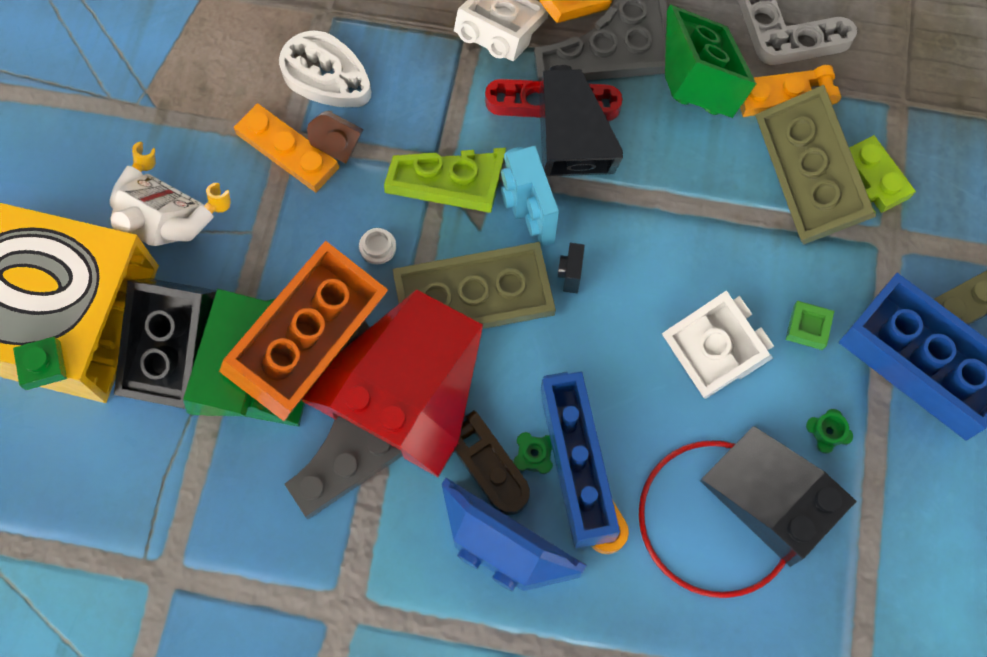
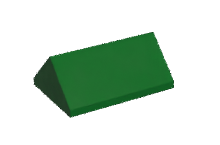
(207, 389)

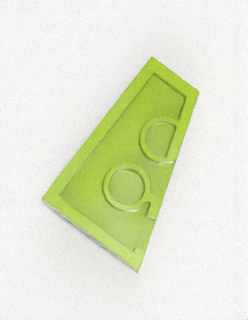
(456, 180)

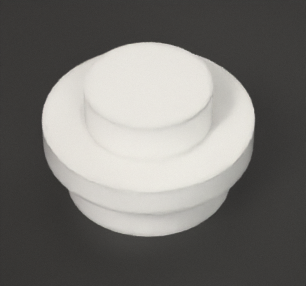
(377, 246)

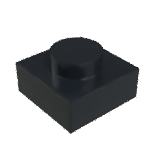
(571, 267)

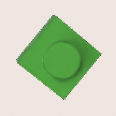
(810, 325)

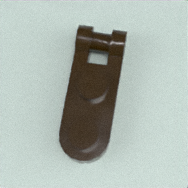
(492, 467)

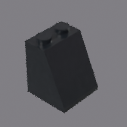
(573, 127)

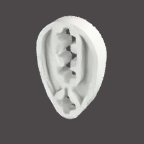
(332, 54)

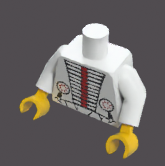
(158, 210)

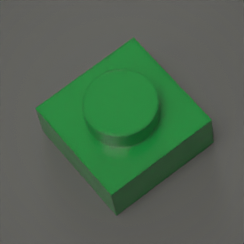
(39, 363)

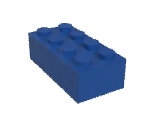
(924, 354)

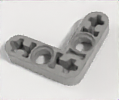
(778, 33)

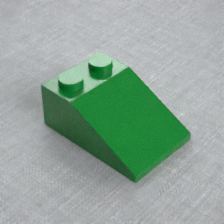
(705, 64)

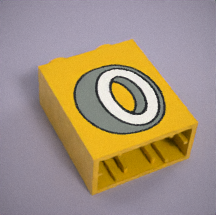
(70, 285)

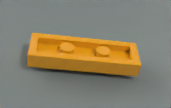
(286, 147)

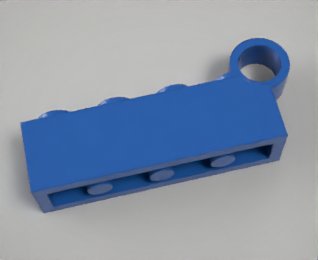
(579, 460)

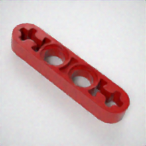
(526, 87)

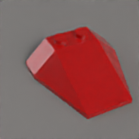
(406, 380)

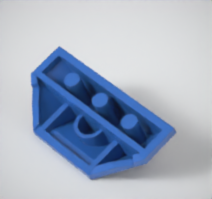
(504, 545)

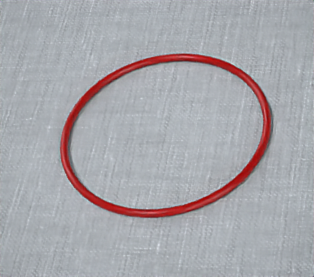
(729, 594)

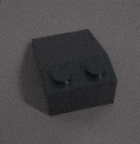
(160, 339)
(778, 494)

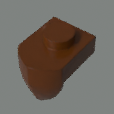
(333, 135)

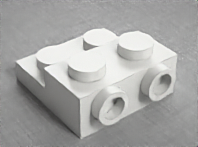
(500, 24)
(718, 344)

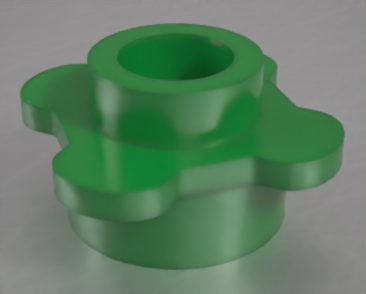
(834, 420)
(526, 461)

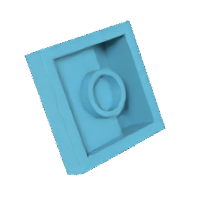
(530, 193)

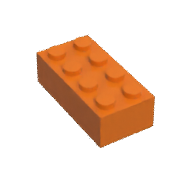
(302, 330)

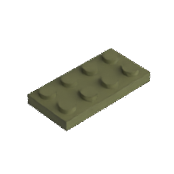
(814, 165)
(486, 286)

